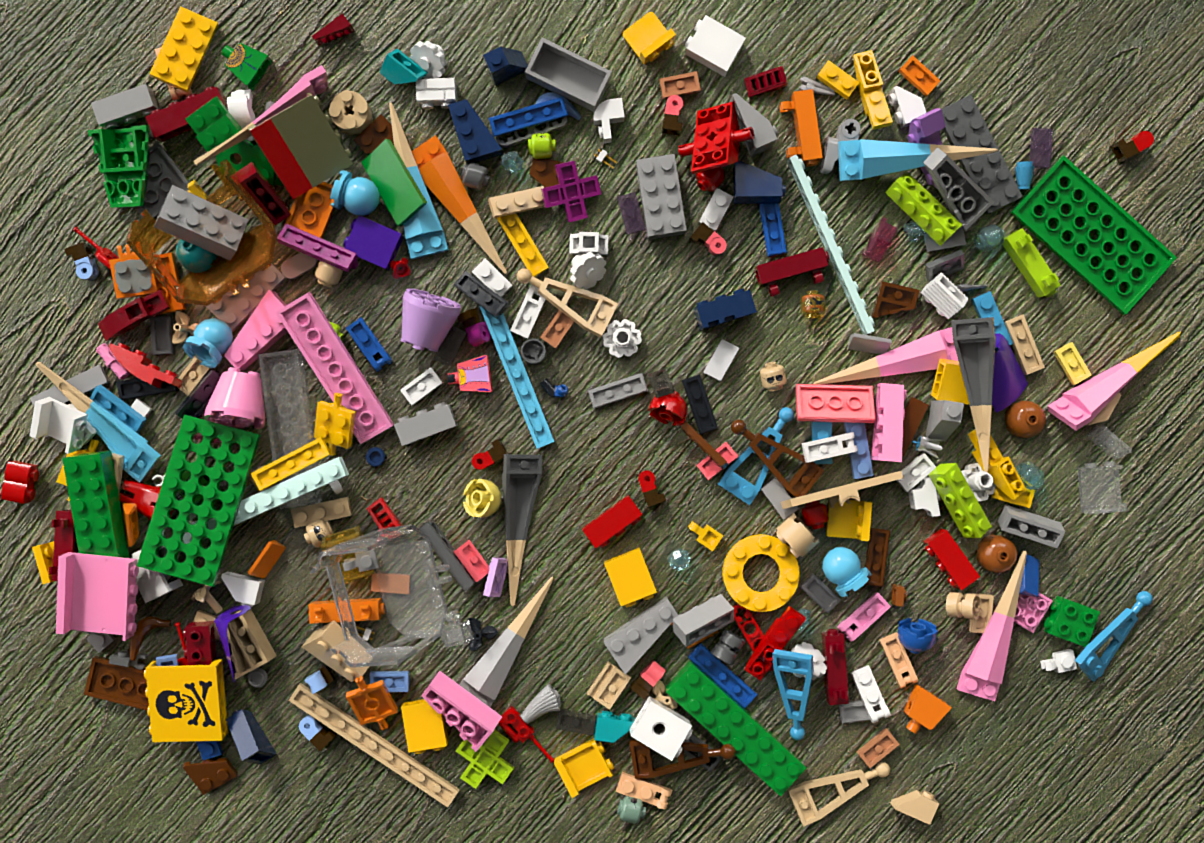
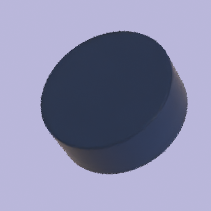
(375, 456)

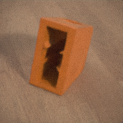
(924, 709)

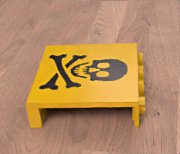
(186, 702)

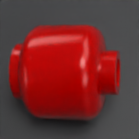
(710, 179)
(815, 514)

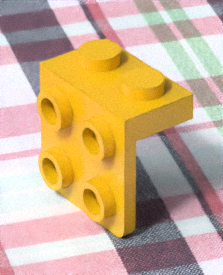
(649, 37)

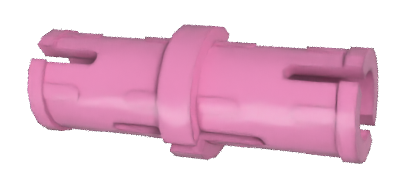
(111, 362)

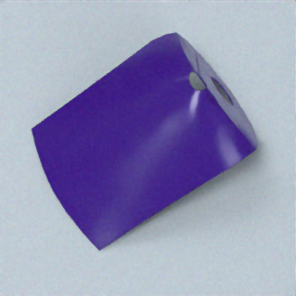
(1008, 377)
(222, 623)

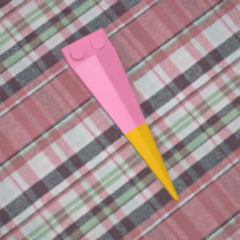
(1086, 400)

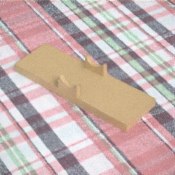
(843, 492)

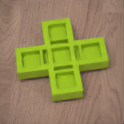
(485, 760)

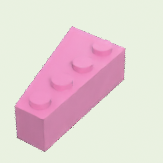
(258, 333)
(461, 709)

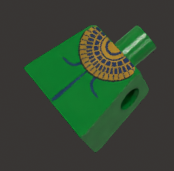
(246, 63)

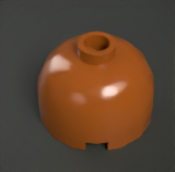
(1025, 419)
(996, 553)

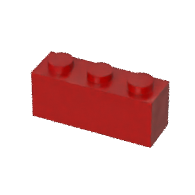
(612, 522)
(950, 559)

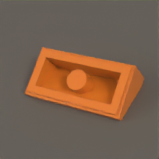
(131, 524)
(267, 559)

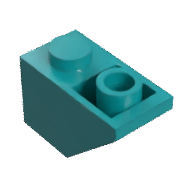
(612, 727)

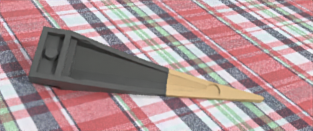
(975, 351)
(520, 485)

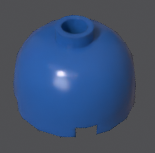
(917, 635)

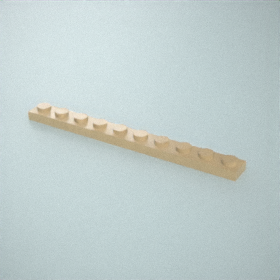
(374, 745)

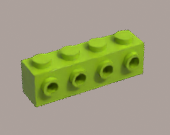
(923, 208)
(960, 500)

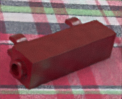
(792, 266)
(64, 538)
(836, 673)

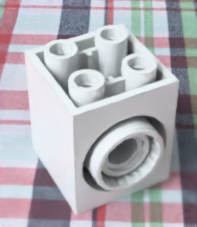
(670, 737)

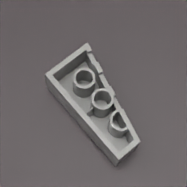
(958, 190)
(637, 635)

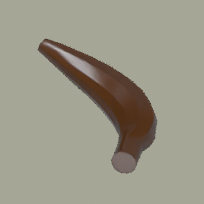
(143, 627)

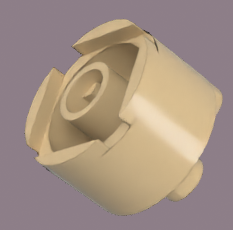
(343, 104)
(797, 536)

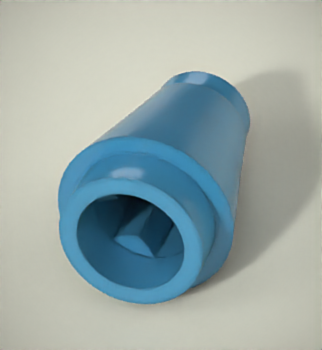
(1024, 174)

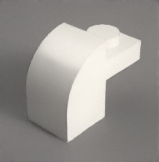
(241, 107)
(608, 112)

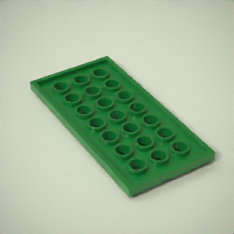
(1119, 219)
(225, 516)

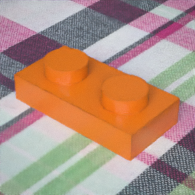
(919, 76)

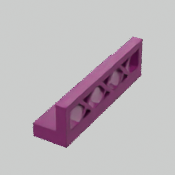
(317, 248)

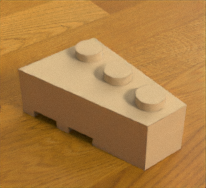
(248, 644)
(320, 644)

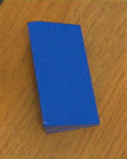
(1030, 577)

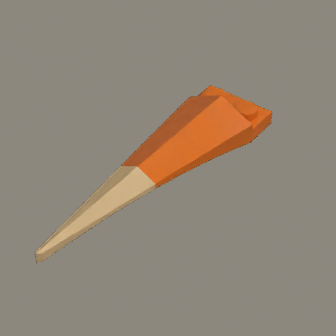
(447, 186)

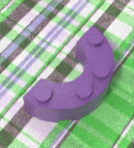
(926, 130)

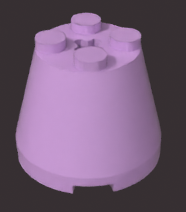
(427, 319)

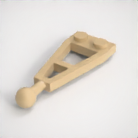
(600, 316)
(803, 800)

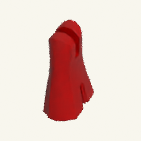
(144, 497)

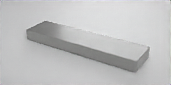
(84, 382)

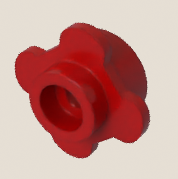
(405, 271)

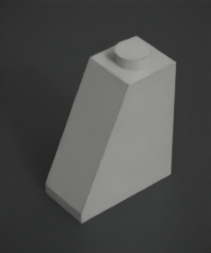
(943, 419)

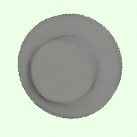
(257, 677)

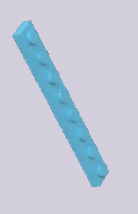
(519, 379)

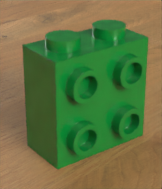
(1071, 621)

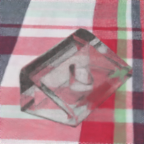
(1108, 442)

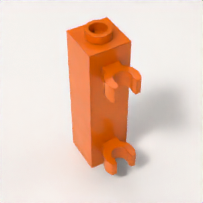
(806, 127)
(362, 610)

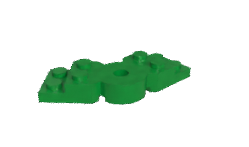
(216, 125)

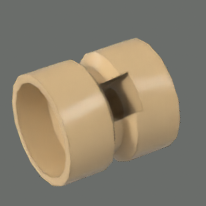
(963, 605)

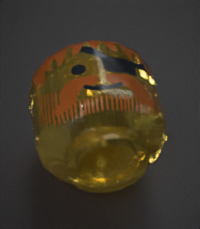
(812, 304)

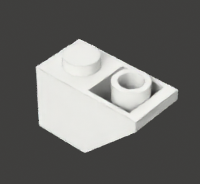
(906, 106)

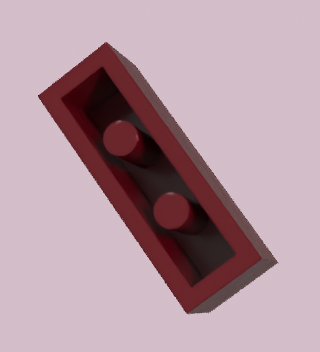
(263, 193)

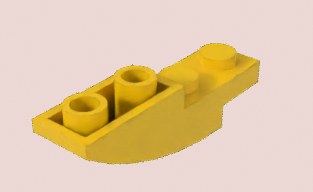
(871, 90)
(1000, 468)

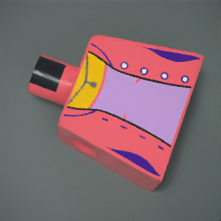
(473, 375)

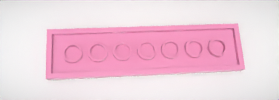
(334, 365)

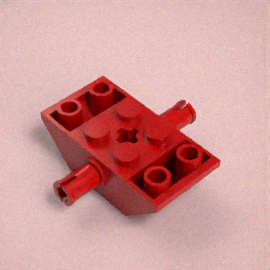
(716, 138)

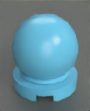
(357, 194)
(209, 342)
(844, 568)

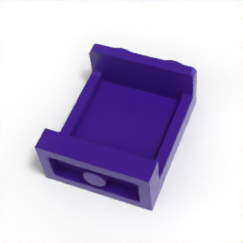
(373, 242)

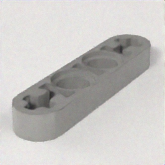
(531, 130)

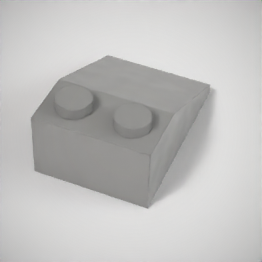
(764, 132)

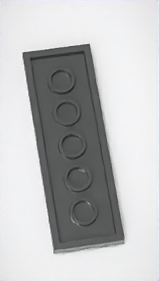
(989, 171)

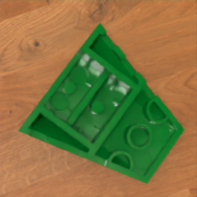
(124, 163)

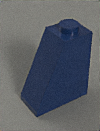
(504, 64)
(756, 185)
(249, 737)

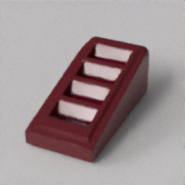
(335, 29)
(763, 75)

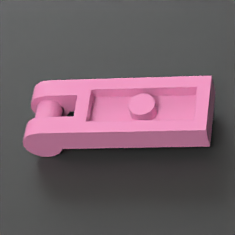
(864, 616)

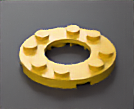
(733, 573)

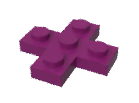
(571, 191)

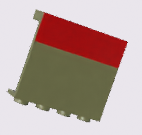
(302, 146)

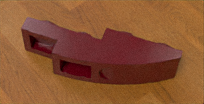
(133, 314)

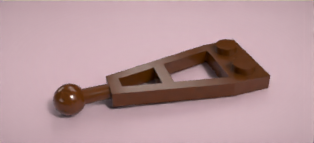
(801, 481)
(643, 761)

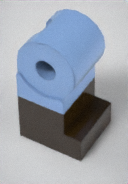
(84, 260)
(319, 679)
(315, 732)

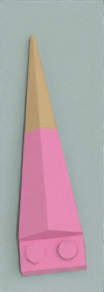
(312, 82)
(912, 357)
(987, 662)

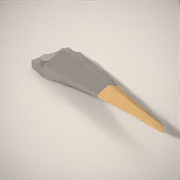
(491, 670)

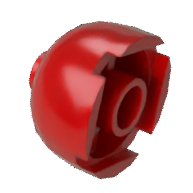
(669, 408)

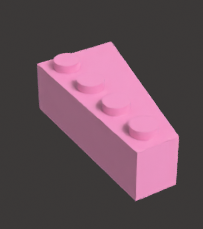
(888, 423)

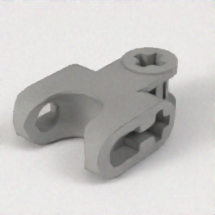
(831, 152)

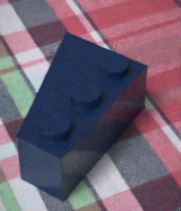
(473, 135)
(724, 309)

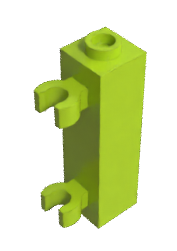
(1031, 263)

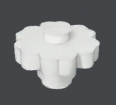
(430, 58)
(587, 269)
(622, 338)
(979, 481)
(818, 659)

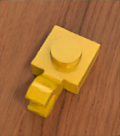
(708, 536)

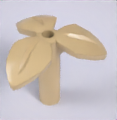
(182, 327)
(203, 594)
(658, 691)

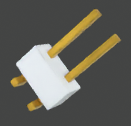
(602, 155)
(367, 633)

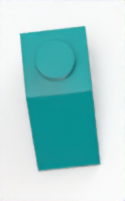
(400, 68)

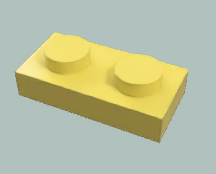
(1072, 363)

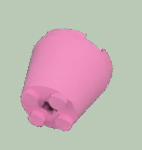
(237, 400)

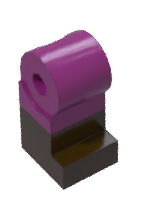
(475, 326)

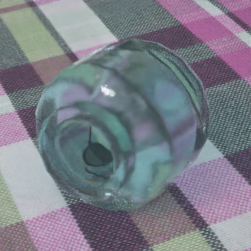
(989, 238)
(1030, 475)

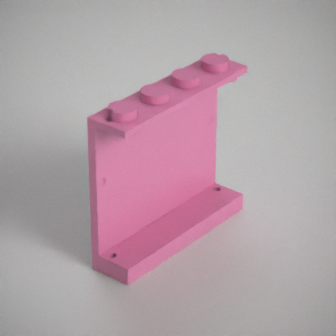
(96, 594)

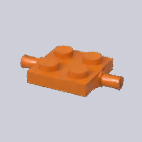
(371, 702)

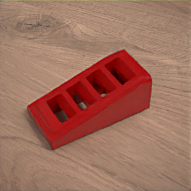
(386, 509)

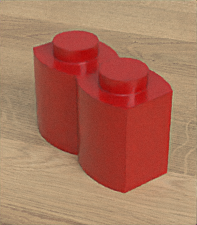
(19, 482)

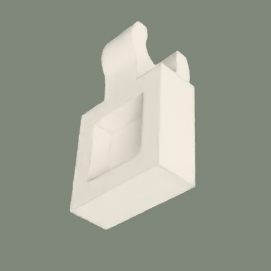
(1061, 661)

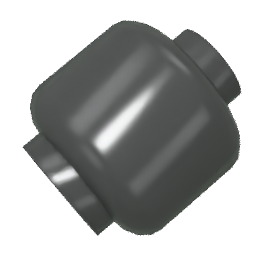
(475, 176)

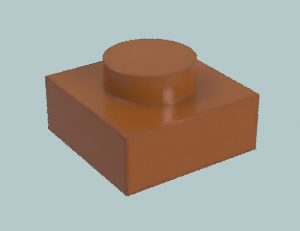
(898, 595)

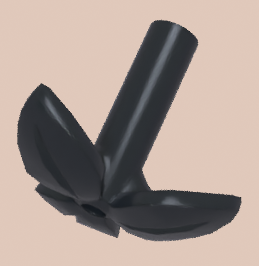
(488, 632)

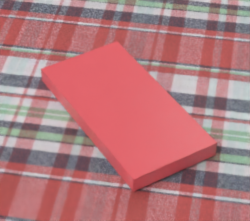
(835, 403)

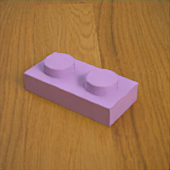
(496, 577)

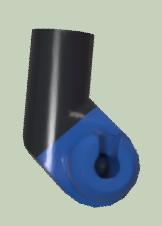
(554, 390)

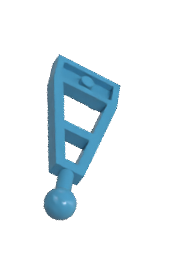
(739, 486)
(1118, 629)
(799, 664)

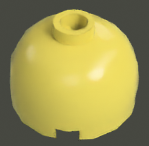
(481, 498)

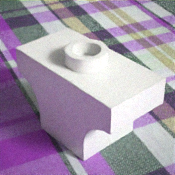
(588, 242)
(925, 497)

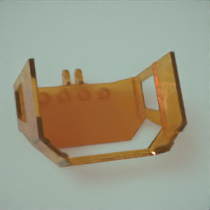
(224, 275)

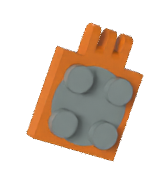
(131, 275)

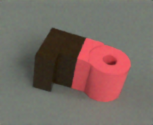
(672, 110)
(714, 242)
(647, 679)

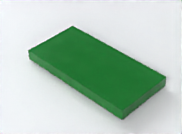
(394, 182)

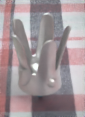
(926, 444)

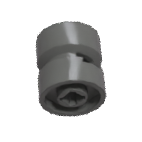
(533, 351)
(728, 646)

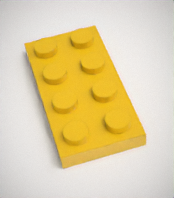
(184, 49)

